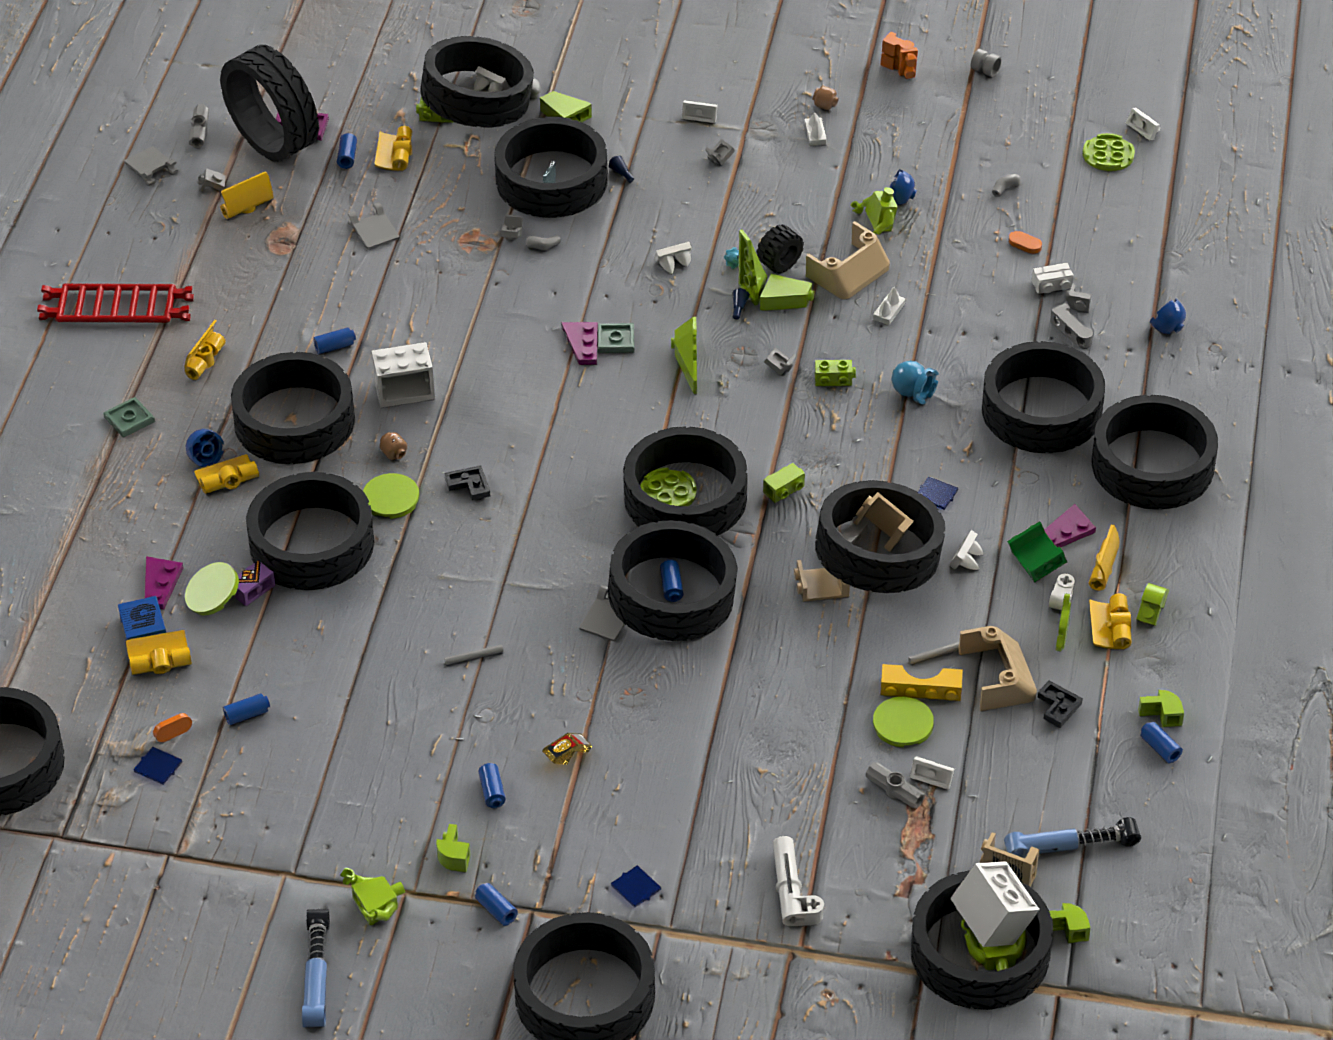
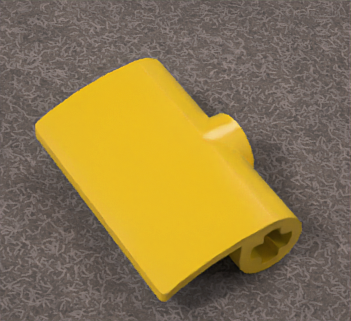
(394, 150)
(246, 195)
(202, 353)
(226, 474)
(1105, 560)
(1111, 623)
(158, 652)

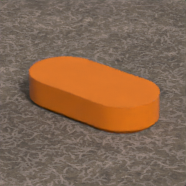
(1025, 242)
(172, 727)

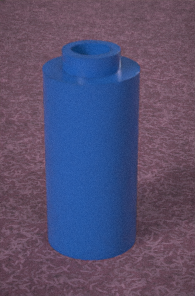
(346, 150)
(334, 340)
(671, 580)
(246, 709)
(1161, 742)
(491, 785)
(496, 904)

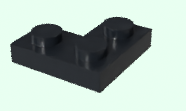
(471, 478)
(1062, 703)

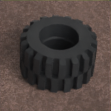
(780, 248)

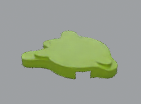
(1064, 623)

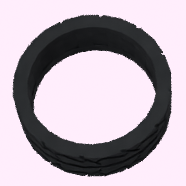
(288, 94)
(471, 106)
(558, 198)
(1035, 432)
(300, 443)
(681, 446)
(1147, 488)
(303, 492)
(873, 570)
(666, 620)
(40, 776)
(584, 932)
(971, 987)

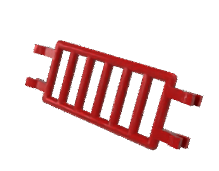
(61, 293)

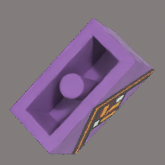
(254, 582)

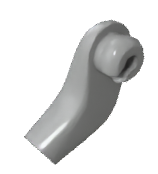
(535, 89)
(1005, 182)
(542, 243)

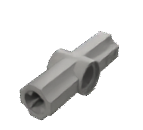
(199, 126)
(895, 785)

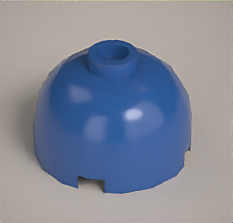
(903, 187)
(1169, 317)
(204, 447)

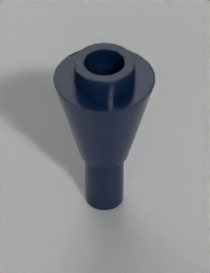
(618, 165)
(740, 297)

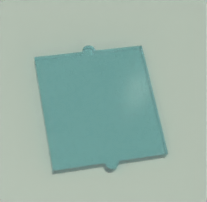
(550, 174)

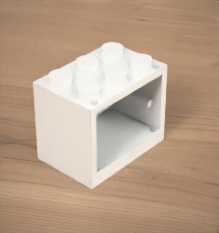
(403, 374)
(994, 904)

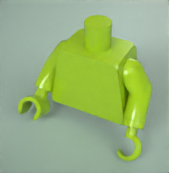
(880, 210)
(373, 895)
(994, 956)

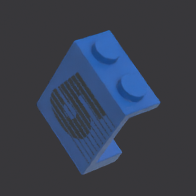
(141, 618)

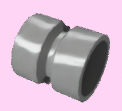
(987, 63)

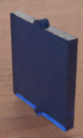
(938, 492)
(158, 765)
(636, 886)

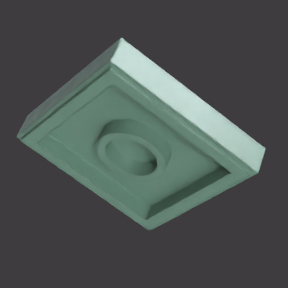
(616, 338)
(129, 417)

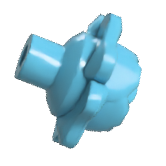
(732, 258)

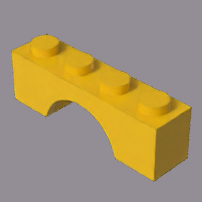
(899, 683)

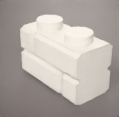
(1052, 278)

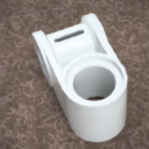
(1063, 585)

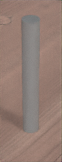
(933, 653)
(473, 654)

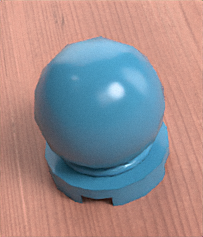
(914, 381)

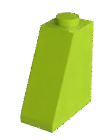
(561, 105)
(785, 293)

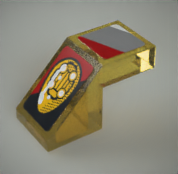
(564, 747)

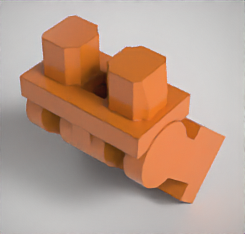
(899, 55)

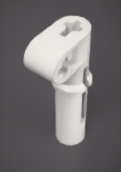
(792, 902)

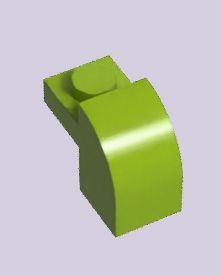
(1152, 602)
(1165, 705)
(453, 854)
(1073, 921)

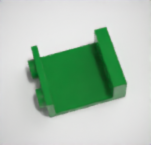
(1036, 552)

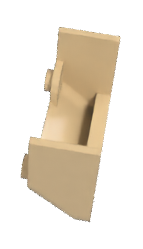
(856, 271)
(1015, 682)

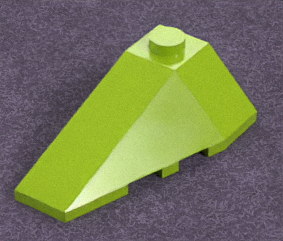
(751, 272)
(686, 351)

